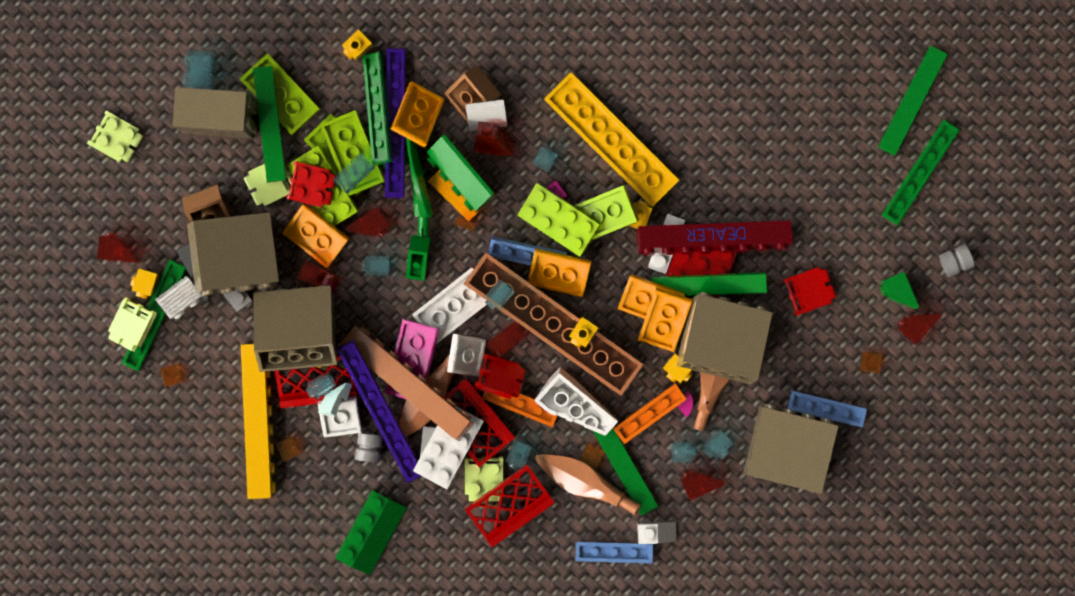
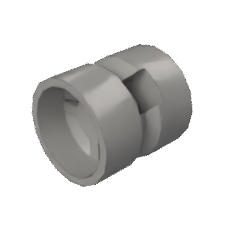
(956, 260)
(368, 447)

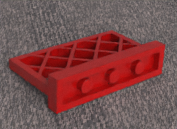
(300, 397)
(487, 415)
(520, 516)

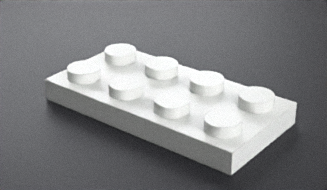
(450, 307)
(444, 454)

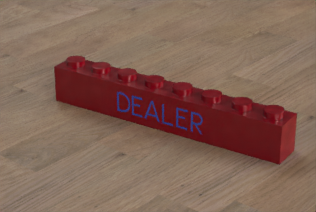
(714, 237)

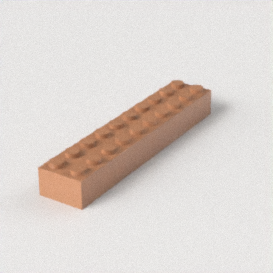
(554, 324)

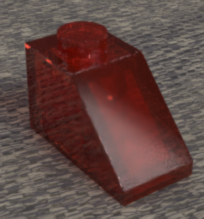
(493, 140)
(371, 224)
(114, 249)
(318, 276)
(916, 326)
(505, 340)
(698, 484)

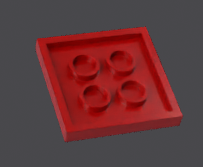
(701, 264)

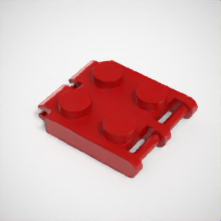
(311, 184)
(810, 290)
(501, 377)

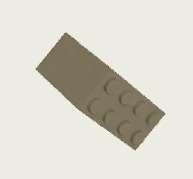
(214, 113)
(232, 253)
(294, 328)
(724, 338)
(790, 448)

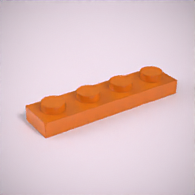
(522, 405)
(649, 413)

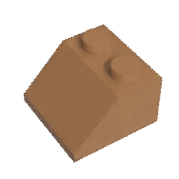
(470, 89)
(205, 205)

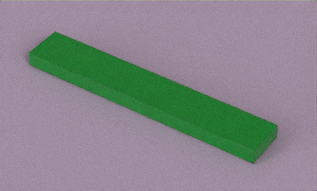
(912, 100)
(377, 108)
(269, 124)
(920, 172)
(172, 274)
(715, 283)
(626, 471)

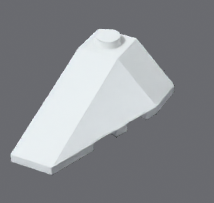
(569, 399)

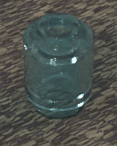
(320, 386)

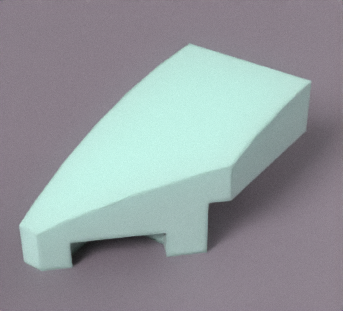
(332, 400)

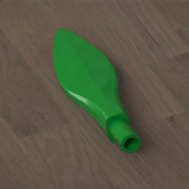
(422, 204)

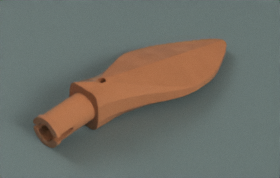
(710, 390)
(411, 417)
(583, 481)

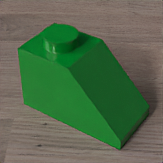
(418, 257)
(899, 290)

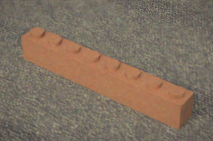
(409, 385)

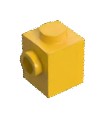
(356, 45)
(643, 213)
(144, 283)
(582, 332)
(676, 373)

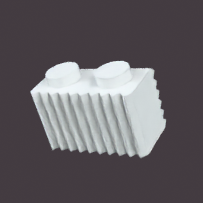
(178, 298)

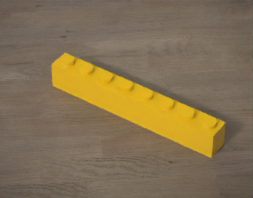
(257, 426)

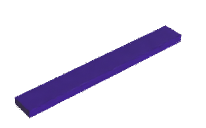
(395, 92)
(379, 409)

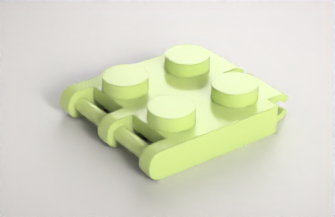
(116, 138)
(266, 192)
(130, 325)
(483, 478)

